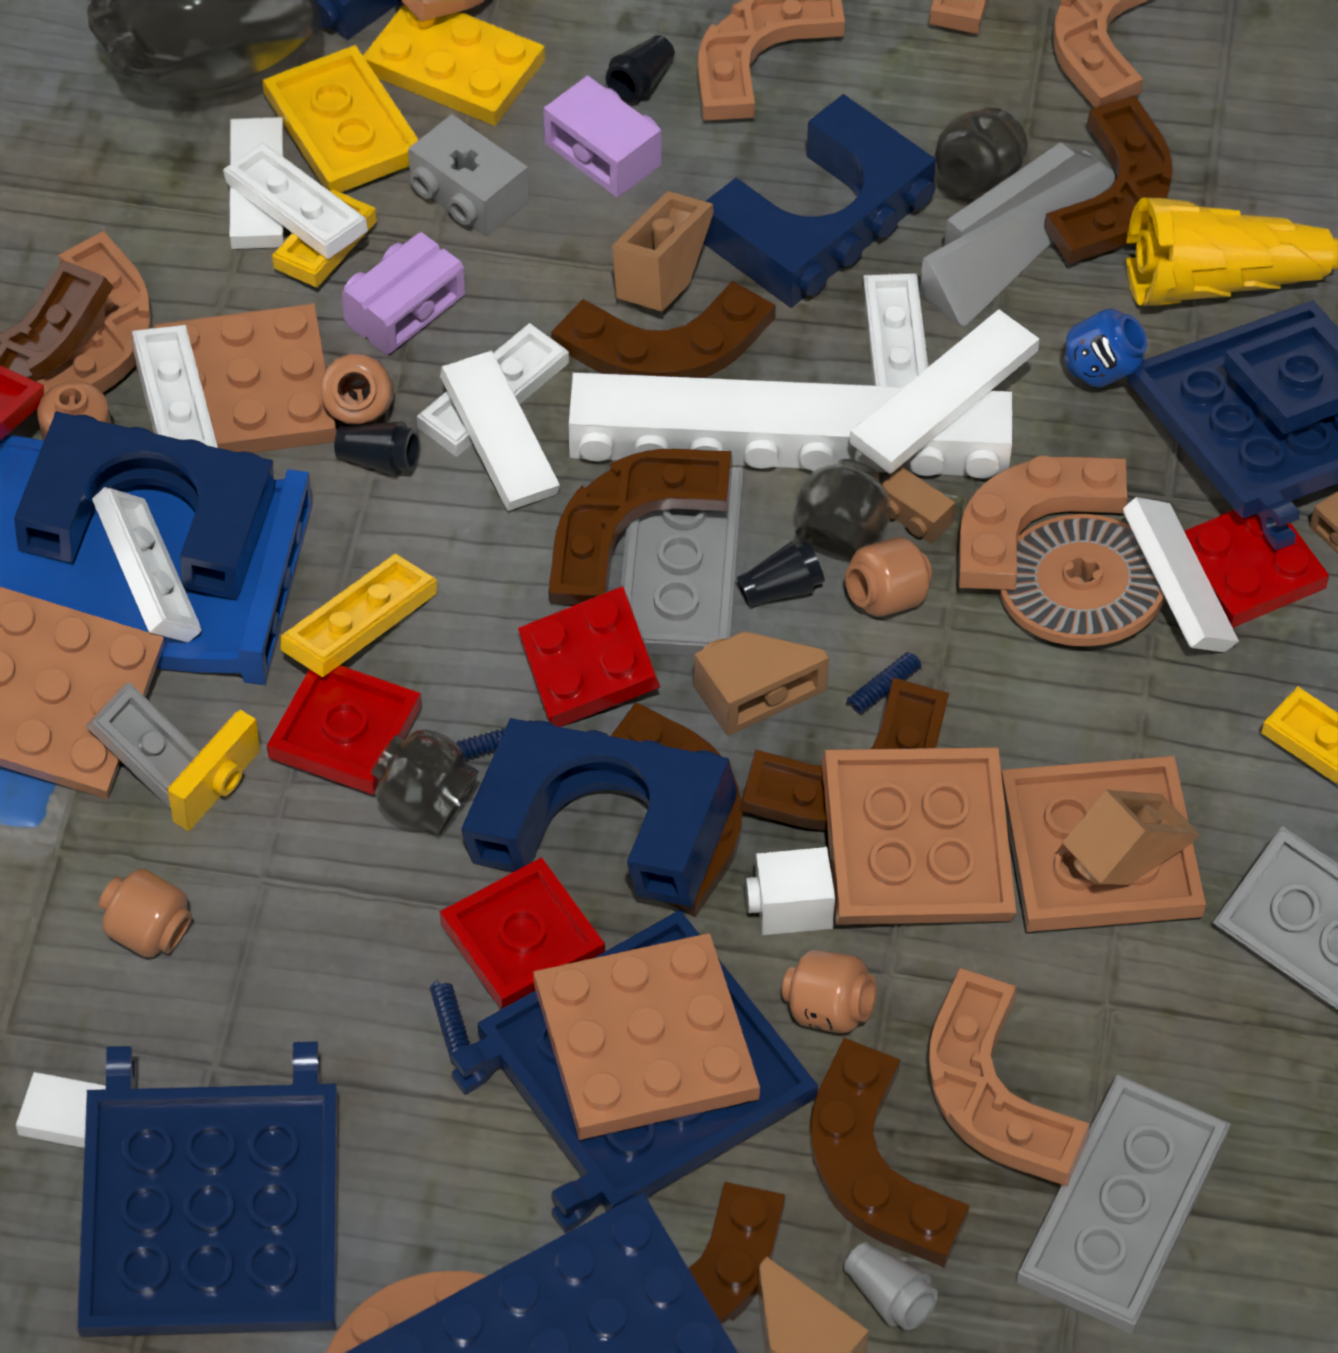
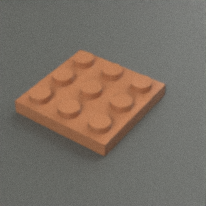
(262, 378)
(55, 679)
(1046, 807)
(918, 836)
(645, 1036)

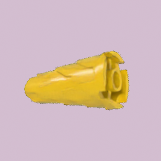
(1217, 251)

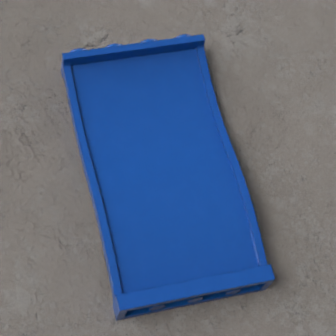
(234, 634)

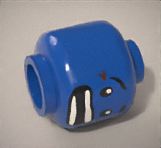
(1105, 347)

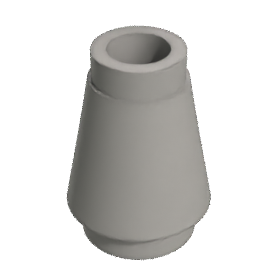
(892, 1286)

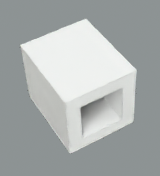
(792, 891)

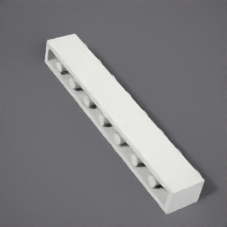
(769, 423)

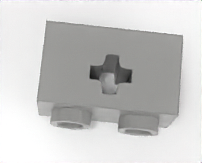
(468, 175)

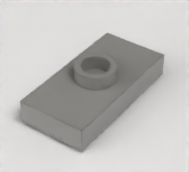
(143, 740)

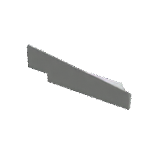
(1005, 230)

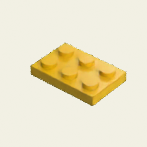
(456, 62)
(341, 119)

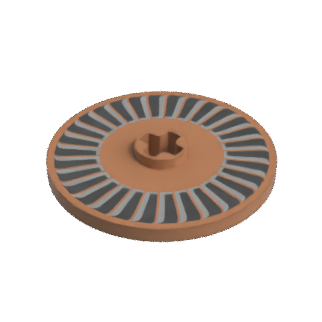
(1064, 609)

